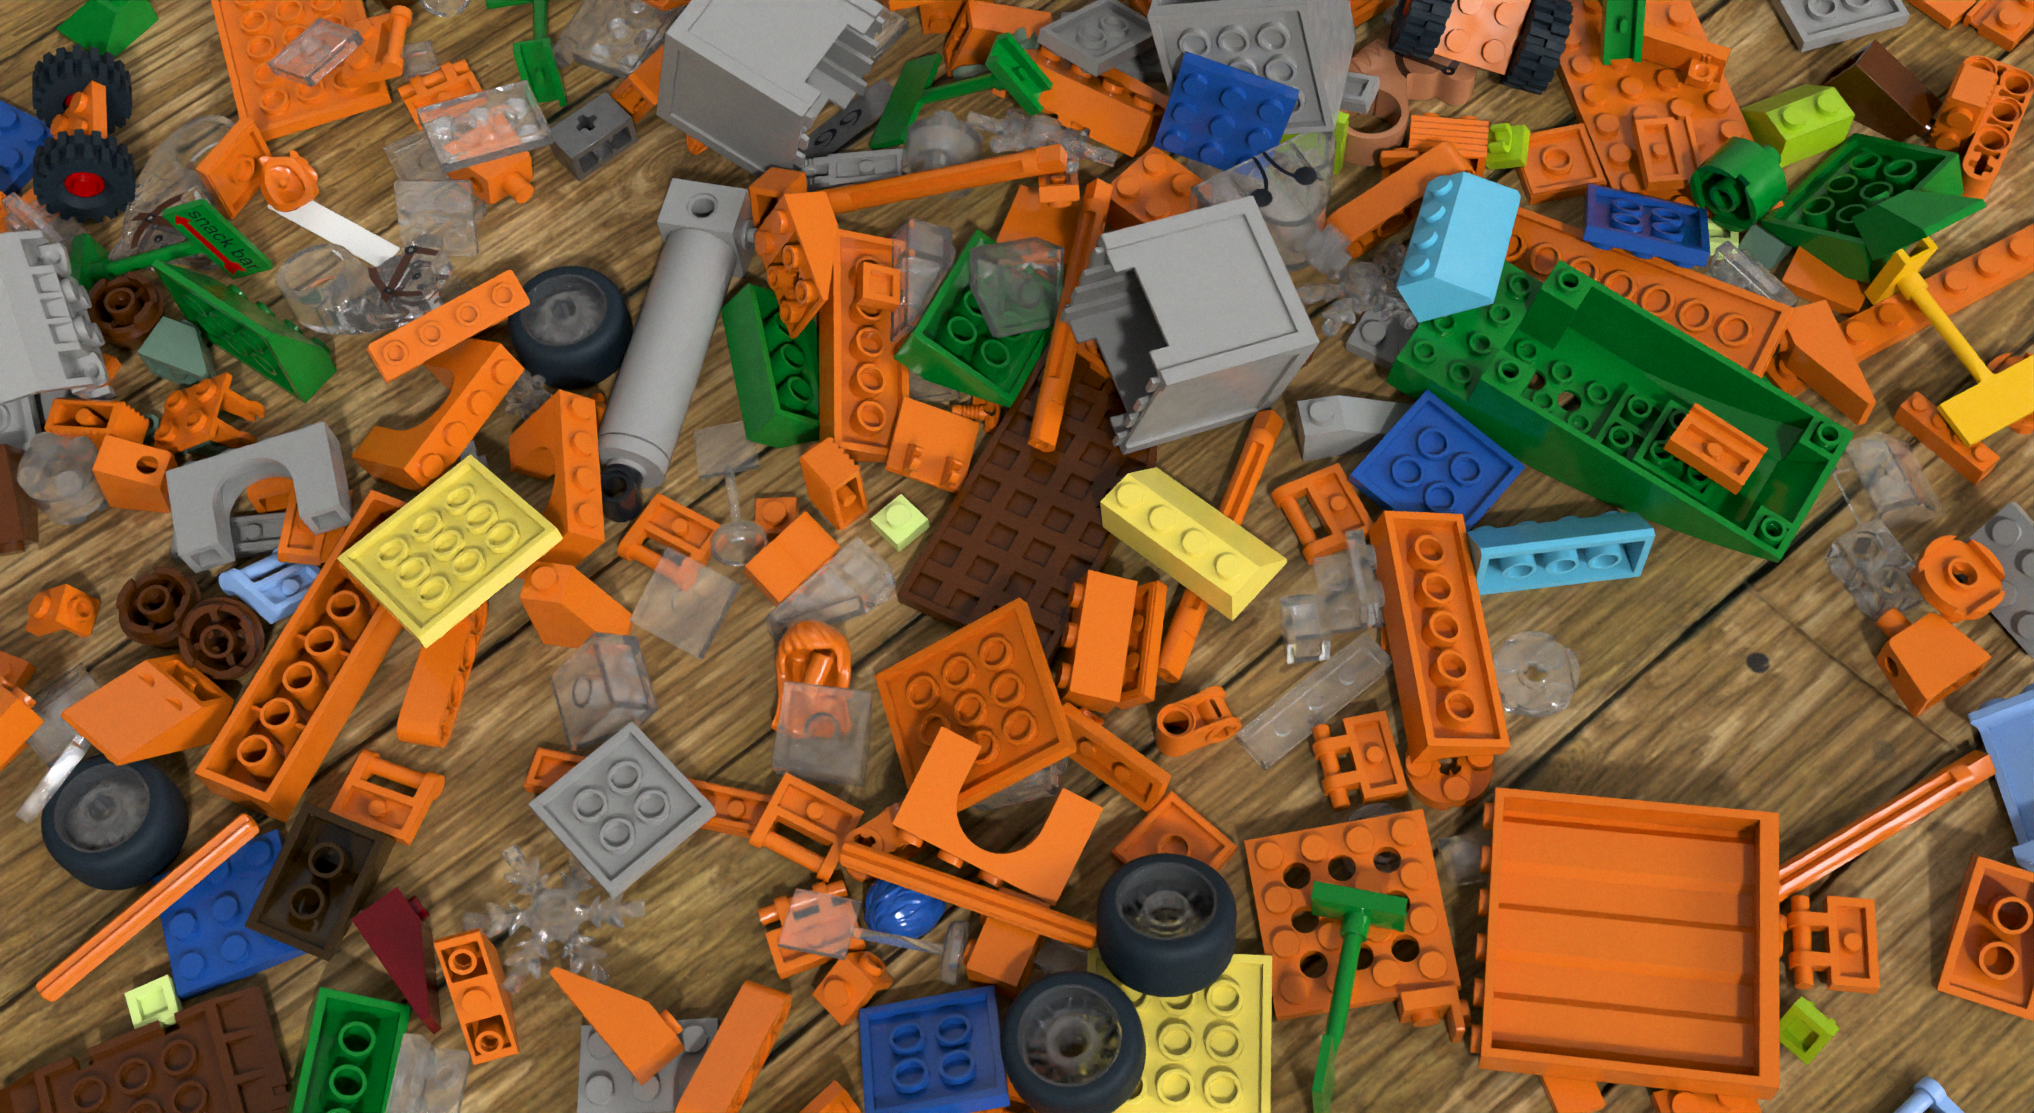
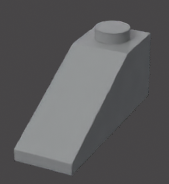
(1343, 425)

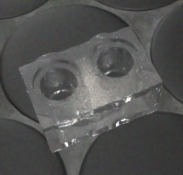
(1886, 566)

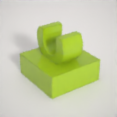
(1507, 146)
(1806, 1030)

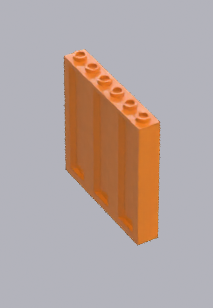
(1630, 943)

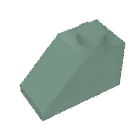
(177, 353)

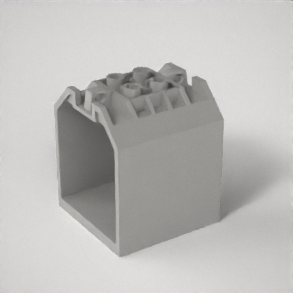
(1280, 40)
(45, 326)

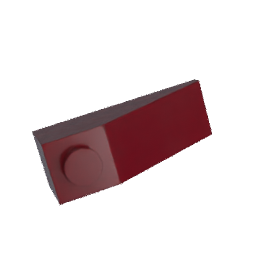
(405, 949)

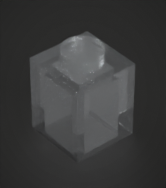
(1305, 628)

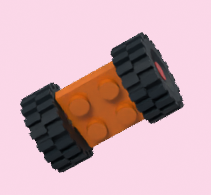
(1503, 36)
(81, 103)

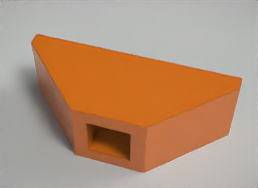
(476, 989)

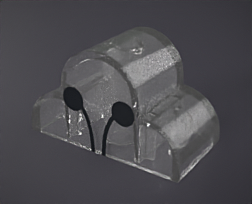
(1289, 187)

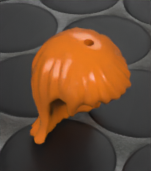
(797, 650)

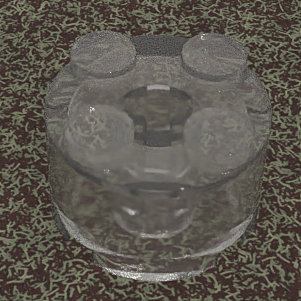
(940, 143)
(60, 477)

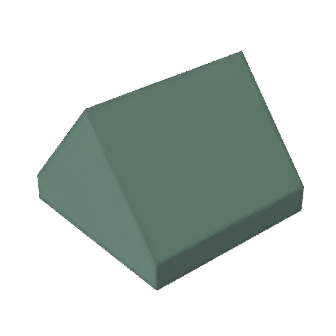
(1764, 246)

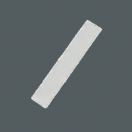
(342, 232)

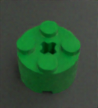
(1739, 183)

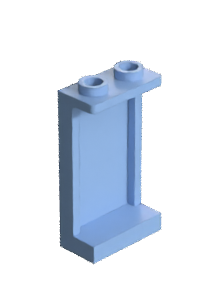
(2009, 739)

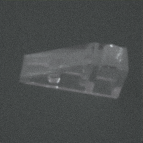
(924, 257)
(838, 591)

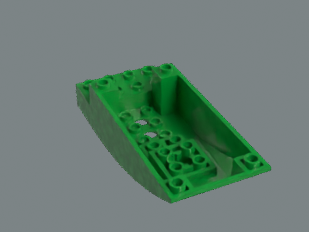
(1633, 392)

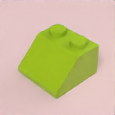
(1800, 121)

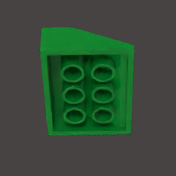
(1822, 205)
(249, 331)
(956, 346)

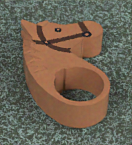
(1402, 80)

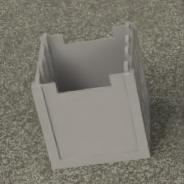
(762, 71)
(1191, 321)

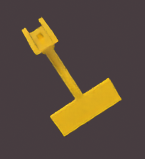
(1996, 398)

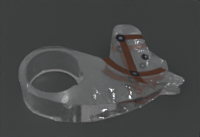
(166, 183)
(361, 296)

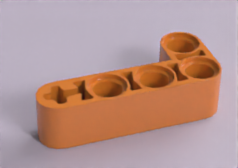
(1997, 125)
(1395, 199)
(440, 683)
(737, 1051)

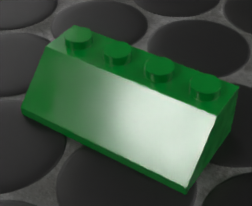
(771, 371)
(347, 1054)

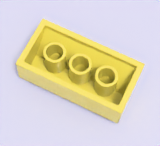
(1189, 540)

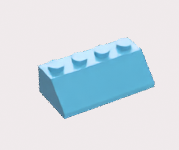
(1458, 245)
(1560, 552)

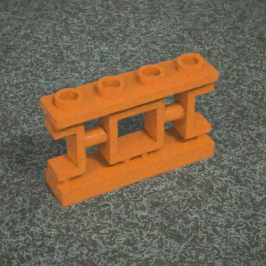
(447, 326)

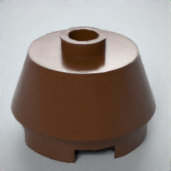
(126, 309)
(156, 607)
(222, 638)

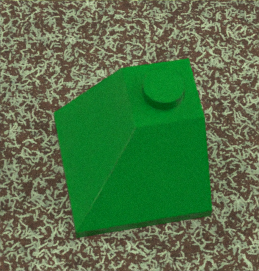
(108, 24)
(1909, 217)

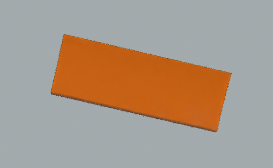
(857, 371)
(1438, 637)

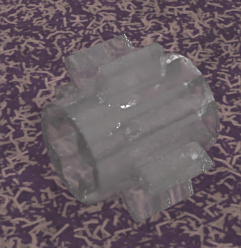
(1327, 248)
(529, 403)

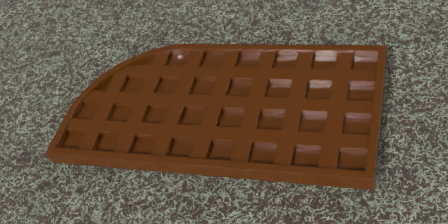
(1027, 515)

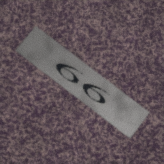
(849, 121)

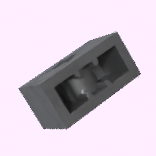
(593, 136)

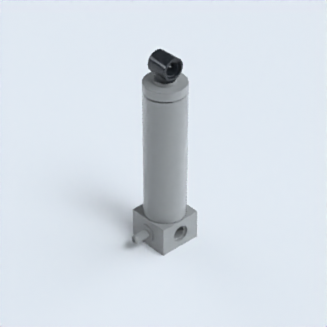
(706, 243)

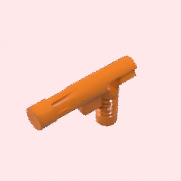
(979, 411)

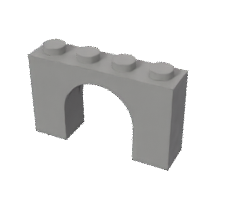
(207, 488)

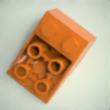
(798, 255)
(151, 711)

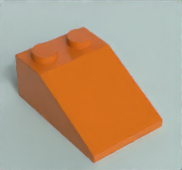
(1992, 939)

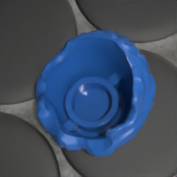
(901, 910)

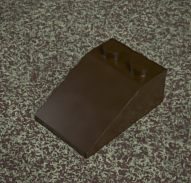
(319, 881)

